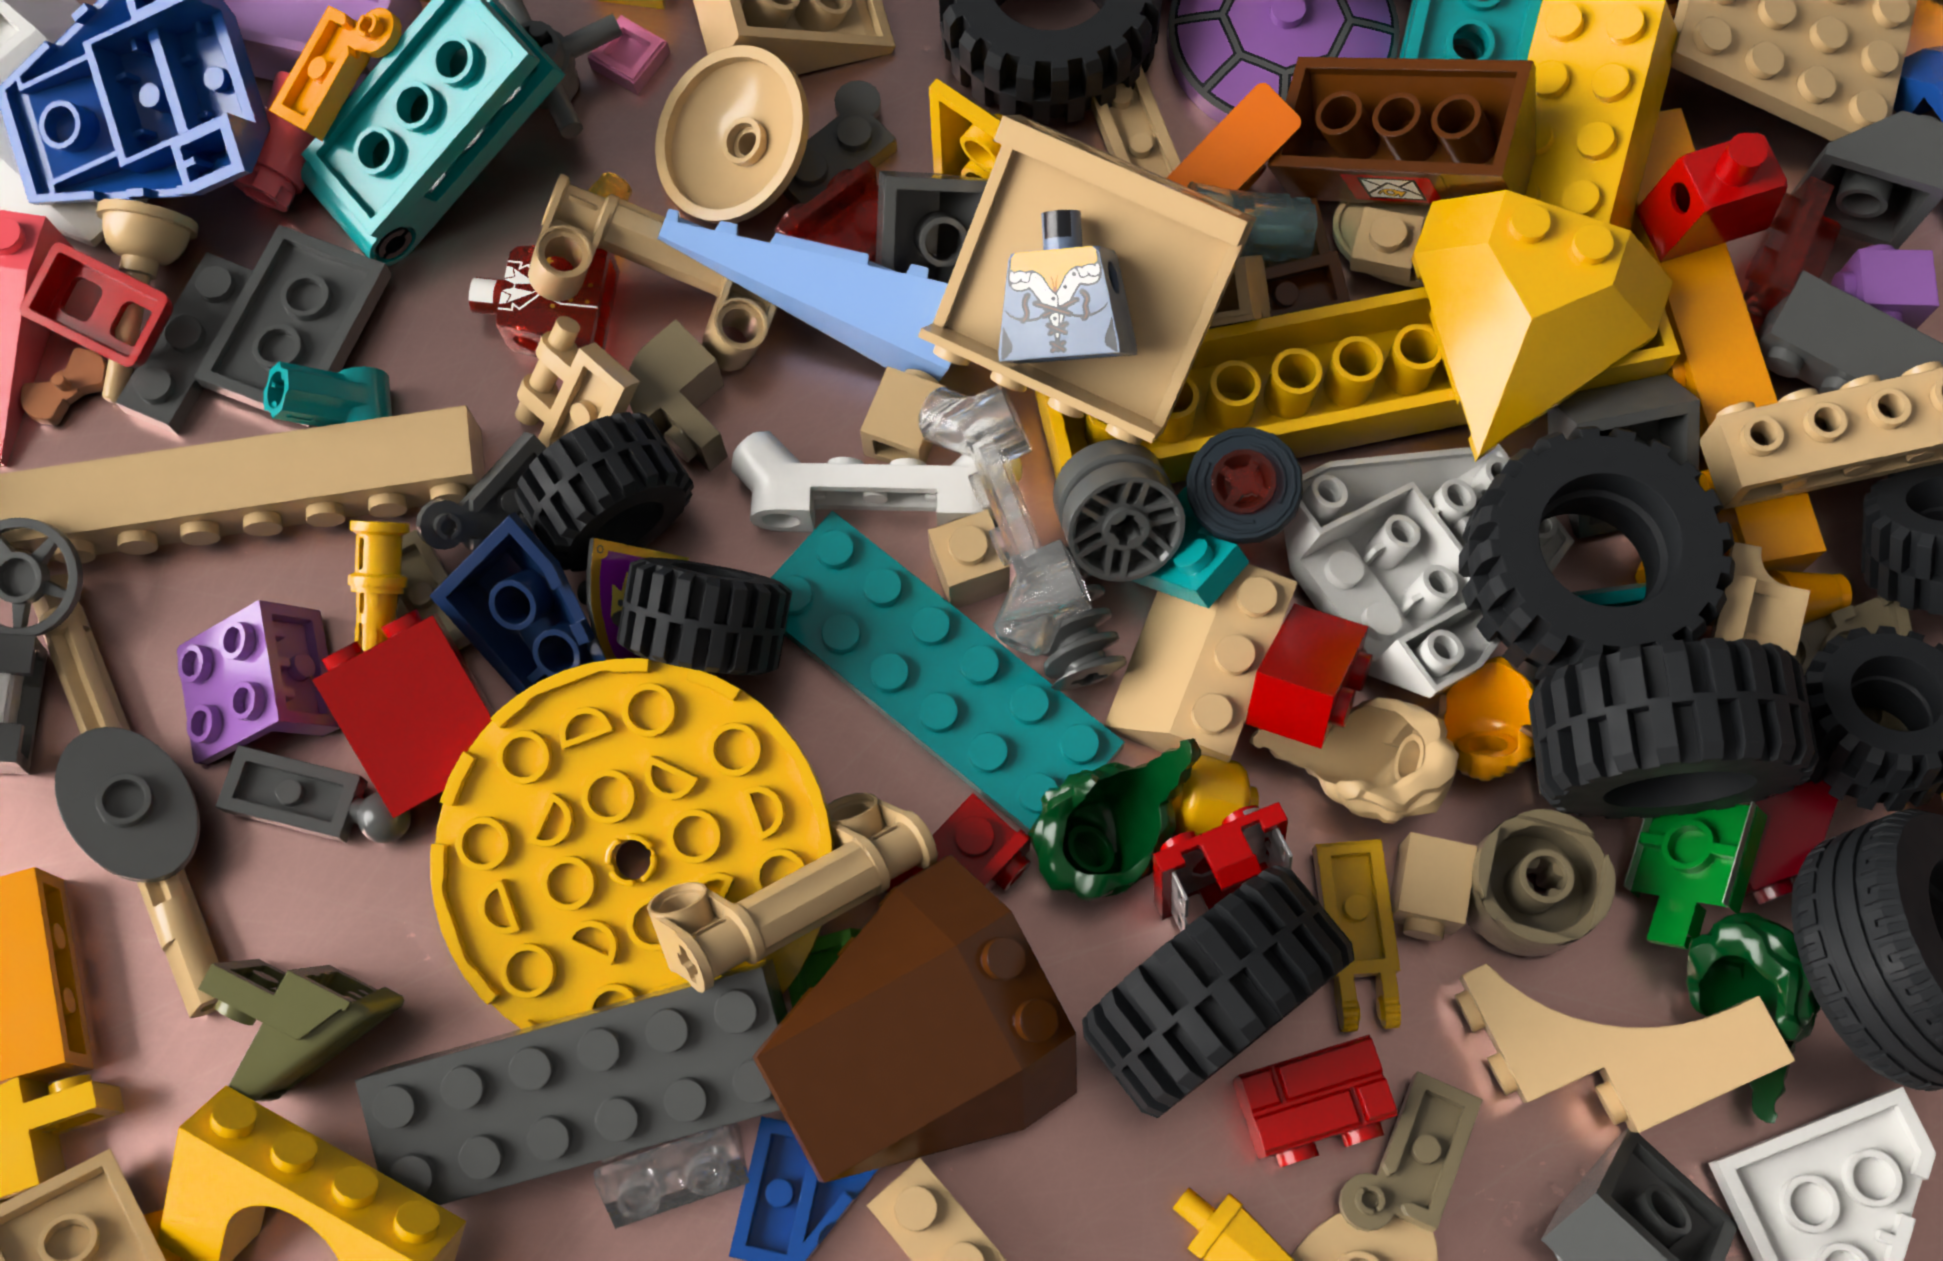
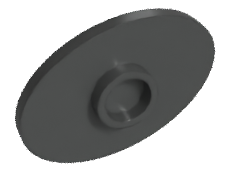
(127, 804)

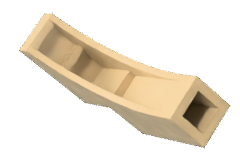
(1645, 1070)

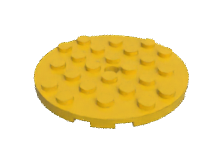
(573, 774)

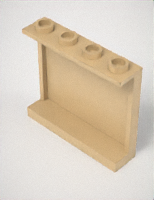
(1171, 254)

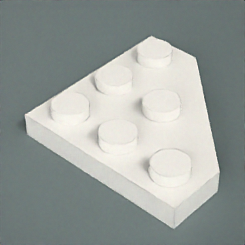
(1832, 1184)

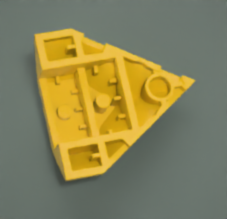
(1531, 304)

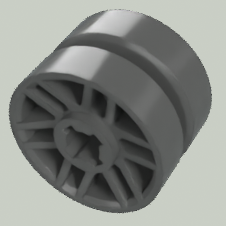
(1118, 510)

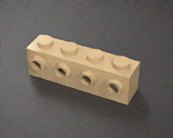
(1826, 437)

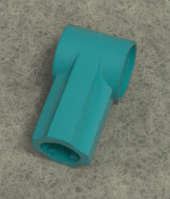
(326, 397)

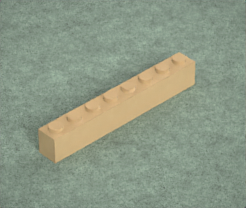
(248, 484)

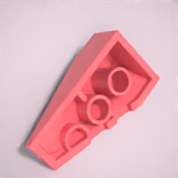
(23, 248)

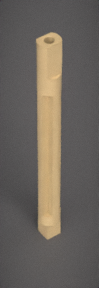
(96, 705)

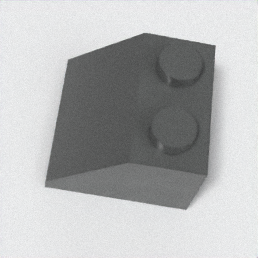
(1883, 177)
(924, 219)
(1650, 407)
(1638, 1210)

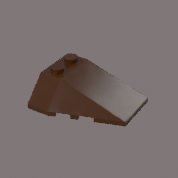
(921, 1033)

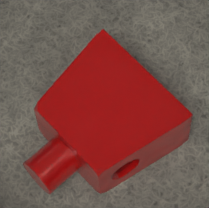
(1714, 197)

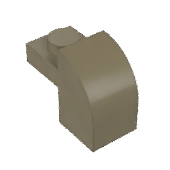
(674, 381)

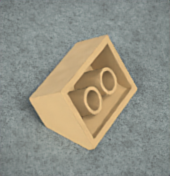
(1200, 665)

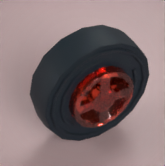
(1237, 458)

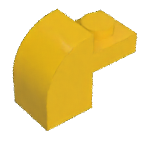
(34, 1118)

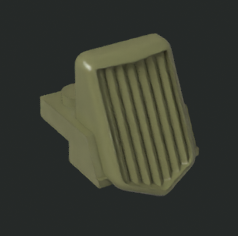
(303, 1015)

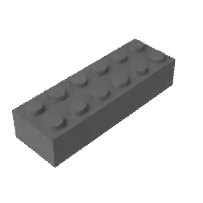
(575, 1088)

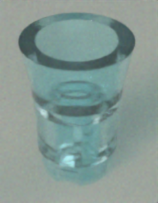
(1283, 222)

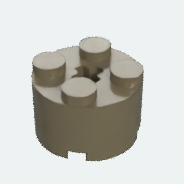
(1567, 864)

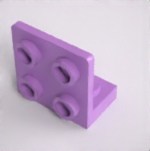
(254, 679)

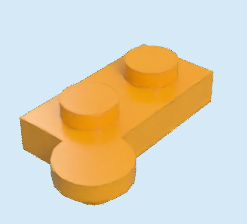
(332, 65)

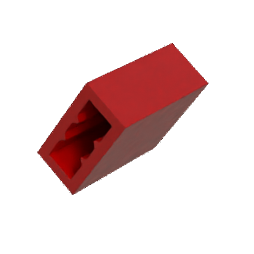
(406, 708)

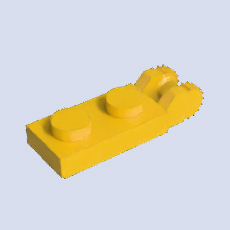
(1357, 897)

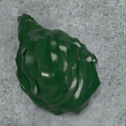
(1109, 822)
(1750, 959)

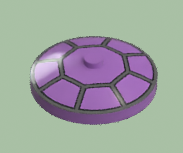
(1233, 45)

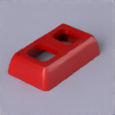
(56, 282)

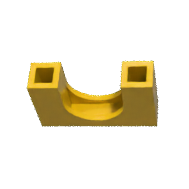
(244, 1157)

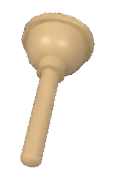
(144, 240)

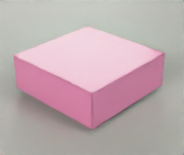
(630, 58)

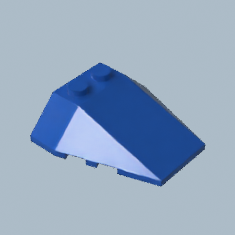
(136, 104)

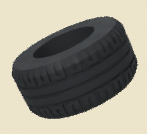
(1874, 942)

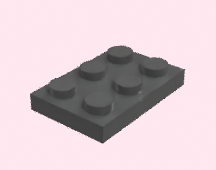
(296, 308)

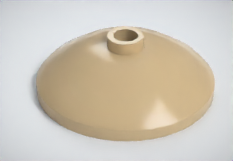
(714, 121)

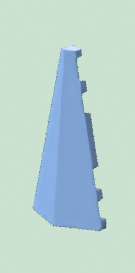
(825, 287)

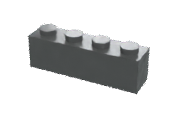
(1838, 338)

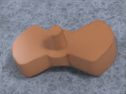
(50, 400)

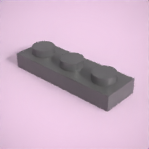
(166, 386)

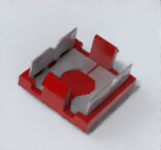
(1218, 859)

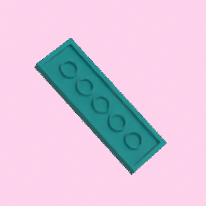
(936, 672)

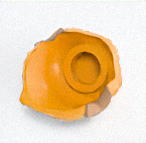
(1489, 720)

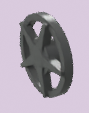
(27, 577)

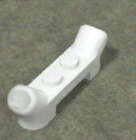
(791, 491)

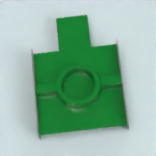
(1692, 861)

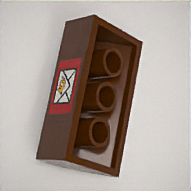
(1408, 129)

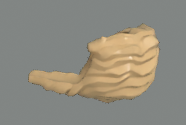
(1383, 762)

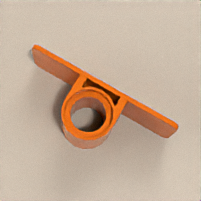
(1241, 143)

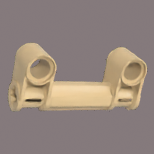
(583, 221)
(710, 935)

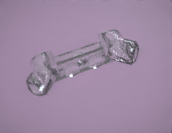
(1047, 576)

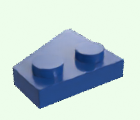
(784, 1205)

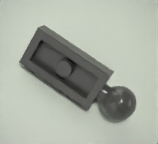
(306, 798)

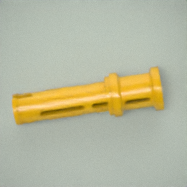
(376, 577)

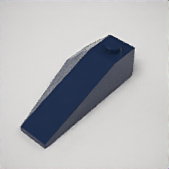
(518, 607)

